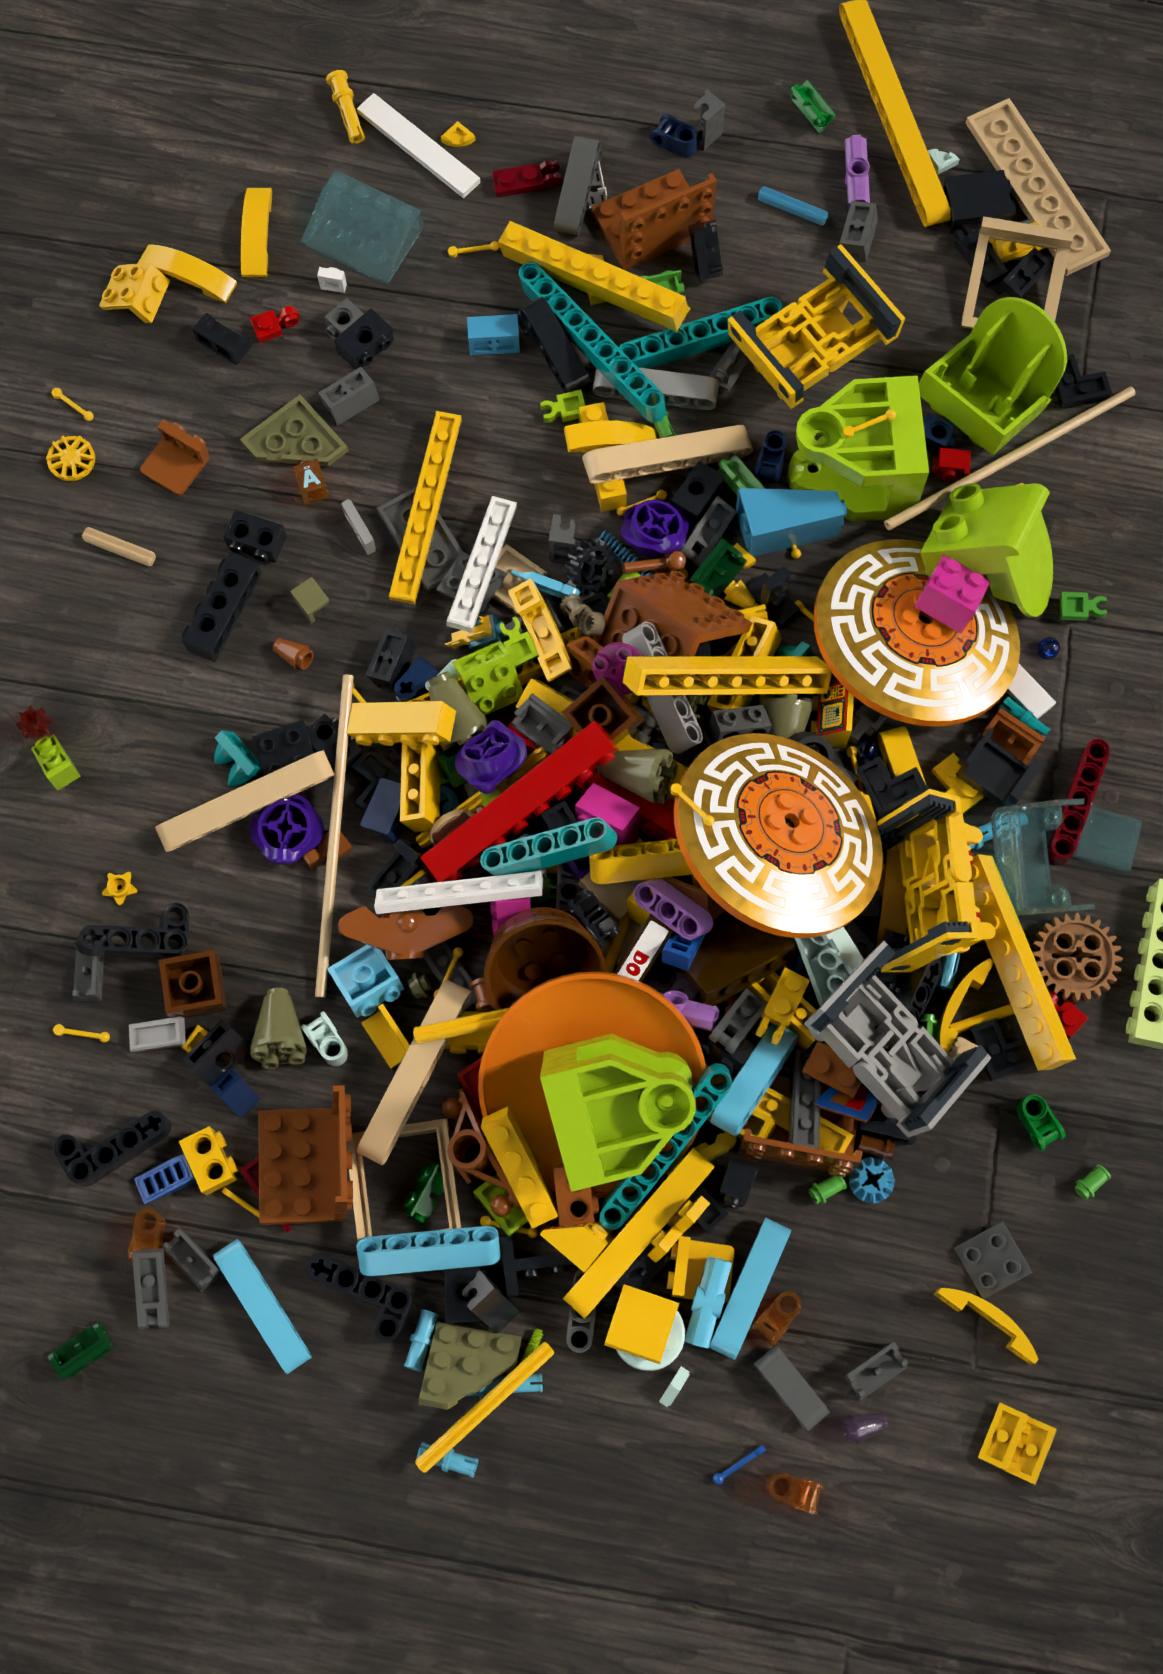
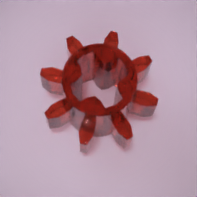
(37, 717)

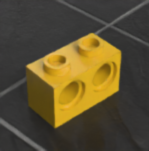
(203, 1163)

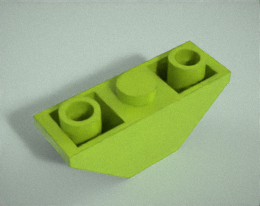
(55, 762)

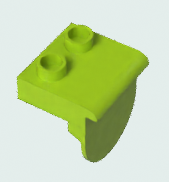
(998, 373)
(998, 536)

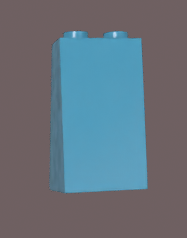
(785, 518)

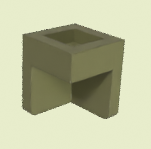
(309, 598)

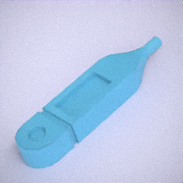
(547, 584)

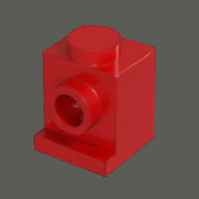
(951, 464)

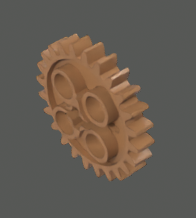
(1077, 981)

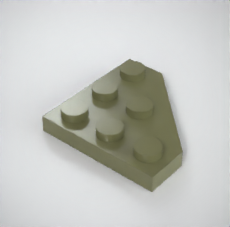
(294, 436)
(465, 1362)

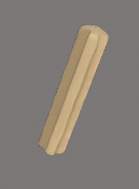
(119, 546)

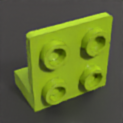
(490, 677)

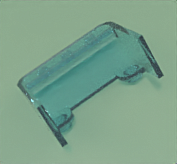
(1024, 859)

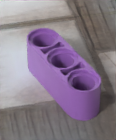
(661, 907)

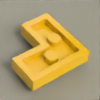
(946, 772)
(678, 1225)

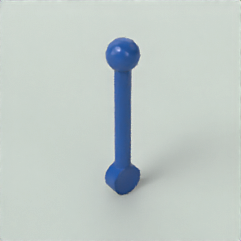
(718, 1478)

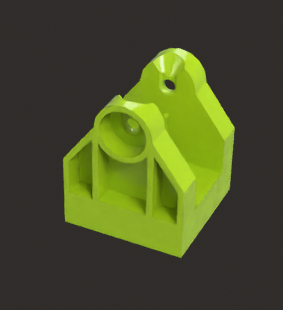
(878, 467)
(614, 1106)

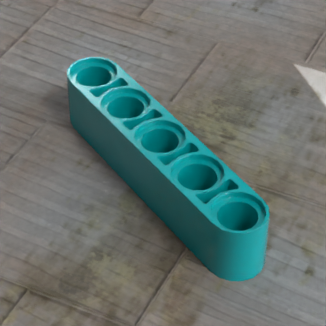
(560, 852)

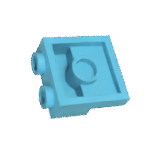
(366, 980)

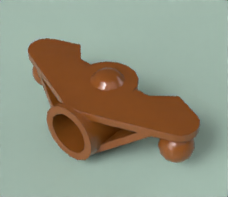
(405, 932)
(463, 1139)

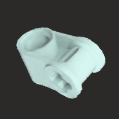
(323, 1036)

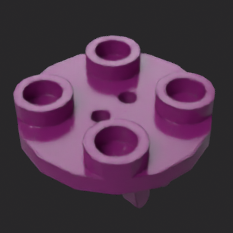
(614, 657)

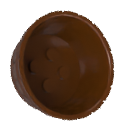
(535, 949)

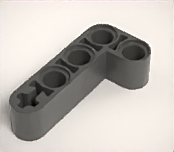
(577, 185)

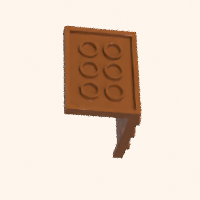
(654, 217)
(675, 607)
(779, 1150)
(305, 1163)

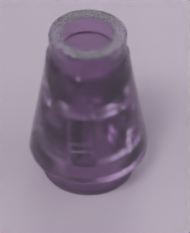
(863, 1426)

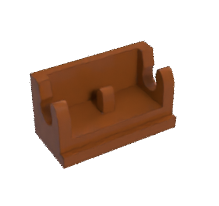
(1014, 736)

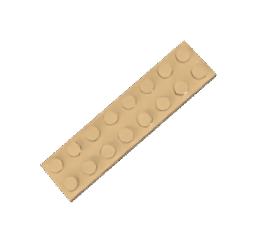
(1036, 181)

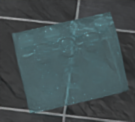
(362, 227)

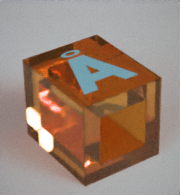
(311, 481)

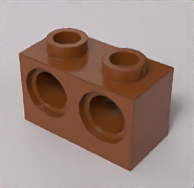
(581, 654)
(566, 1198)

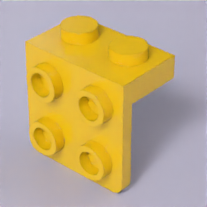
(135, 288)
(689, 1265)

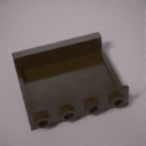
(736, 958)

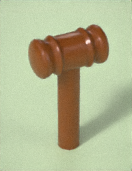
(668, 562)

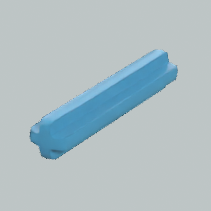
(793, 205)

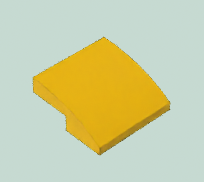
(641, 1324)
(1017, 1443)

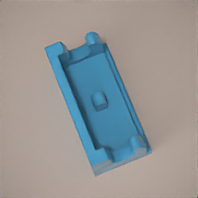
(493, 334)

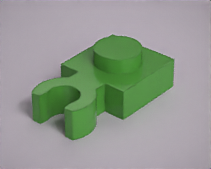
(1077, 607)

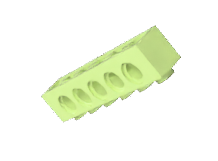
(1138, 1027)

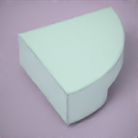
(942, 160)
(674, 1387)

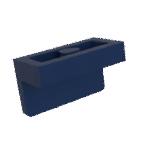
(384, 811)

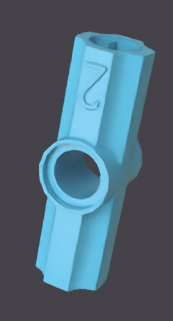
(708, 1302)

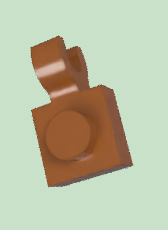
(316, 856)

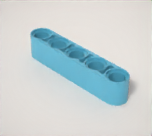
(753, 1081)
(428, 1250)
(750, 1288)
(262, 1306)

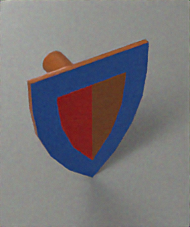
(858, 1108)

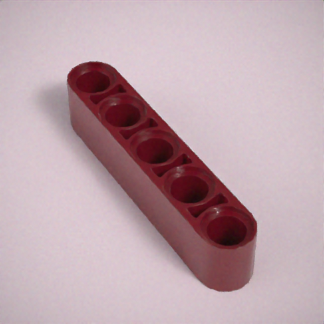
(1084, 790)

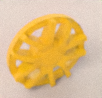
(70, 458)

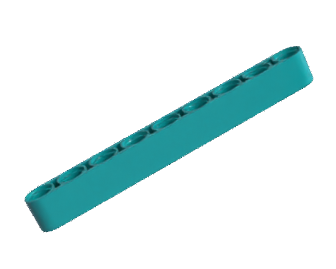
(595, 344)

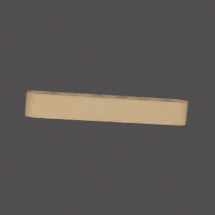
(666, 454)
(244, 801)
(411, 1077)

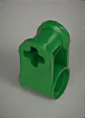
(1041, 1123)

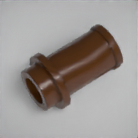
(877, 1146)

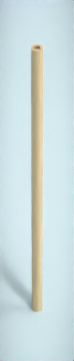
(1010, 457)
(334, 837)

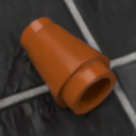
(294, 653)

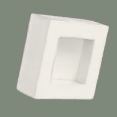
(332, 279)

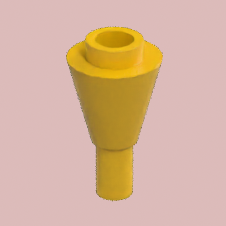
(739, 595)

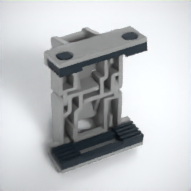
(914, 1056)

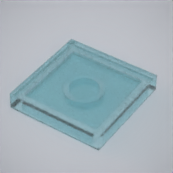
(1109, 839)

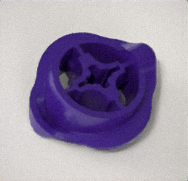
(656, 521)
(491, 757)
(261, 824)

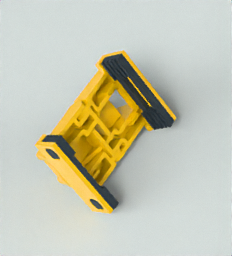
(821, 330)
(936, 876)

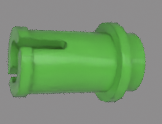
(664, 427)
(1092, 1182)
(826, 1189)

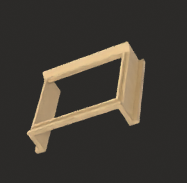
(1023, 234)
(357, 1175)

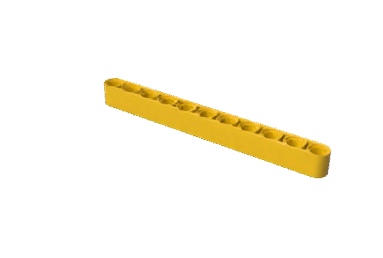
(895, 113)

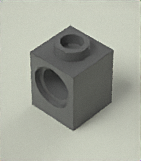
(344, 312)

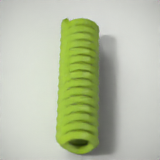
(534, 1343)

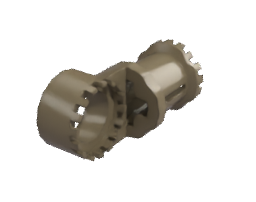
(583, 616)

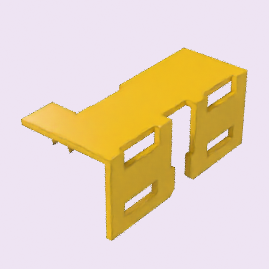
(479, 632)

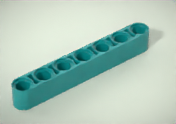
(689, 343)
(645, 1182)

